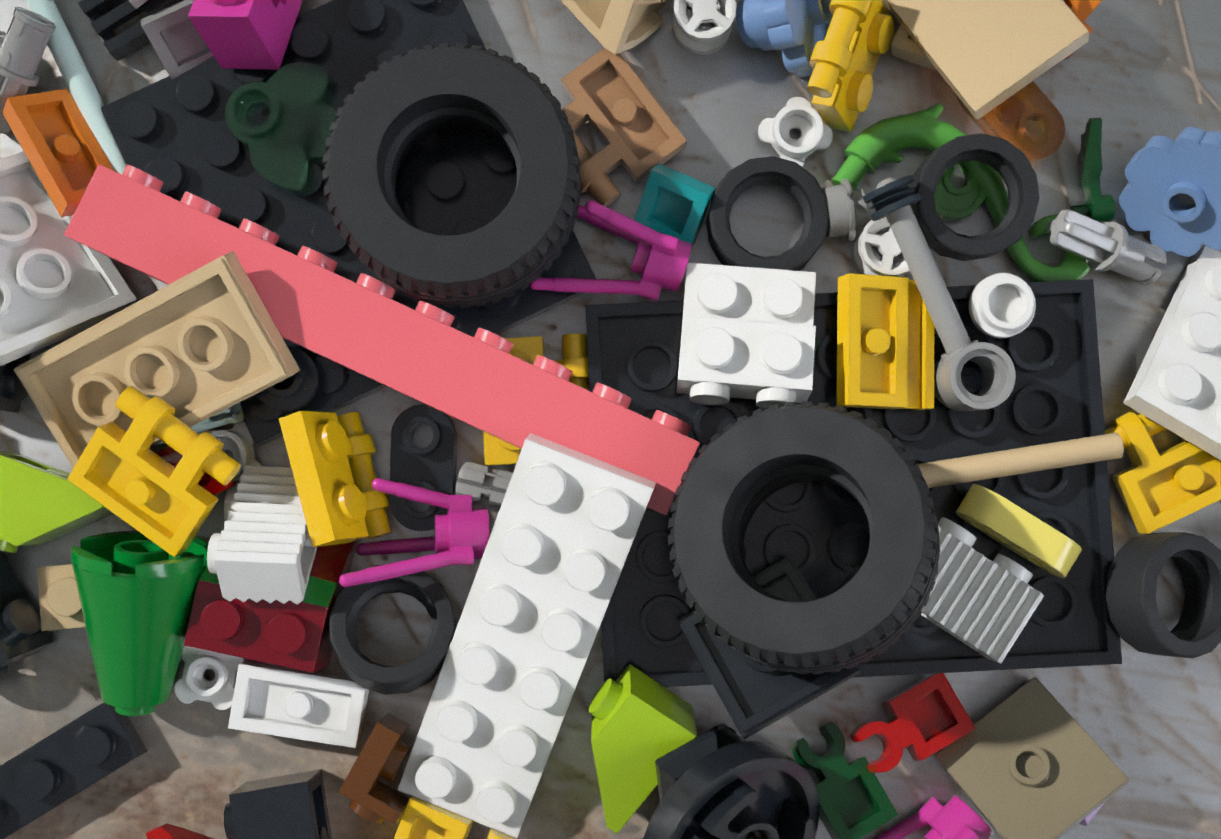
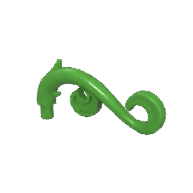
(982, 183)

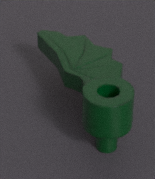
(1095, 206)

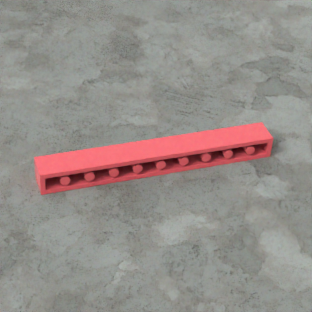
(379, 337)

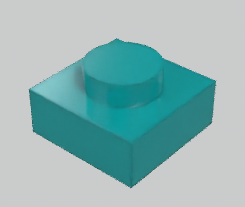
(674, 203)

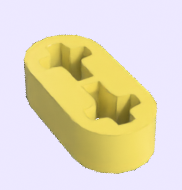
(1018, 530)

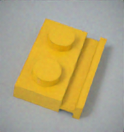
(883, 344)

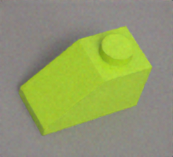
(40, 503)
(631, 729)

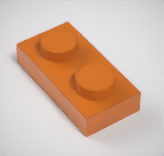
(56, 144)

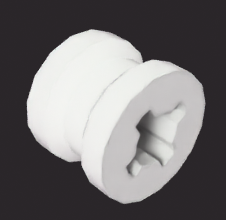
(703, 39)
(867, 260)

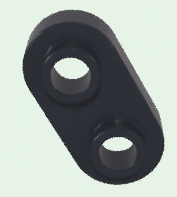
(422, 467)

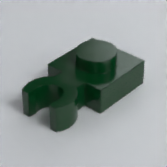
(848, 794)

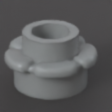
(845, 210)

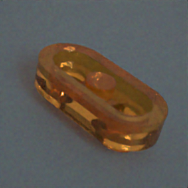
(1009, 121)

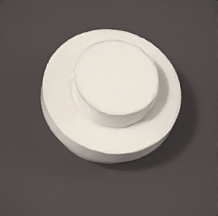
(1002, 305)

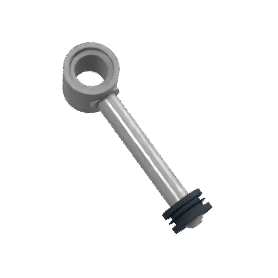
(894, 201)

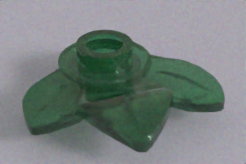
(295, 124)

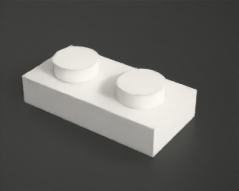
(298, 704)

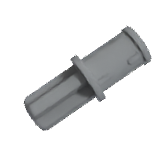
(21, 55)
(1106, 246)

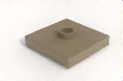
(1031, 767)

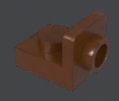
(379, 758)

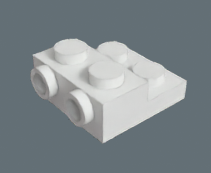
(747, 335)

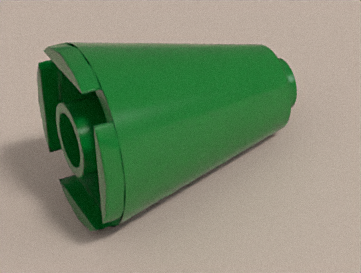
(136, 614)

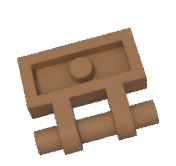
(624, 117)

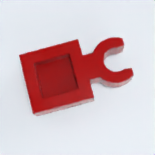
(921, 719)

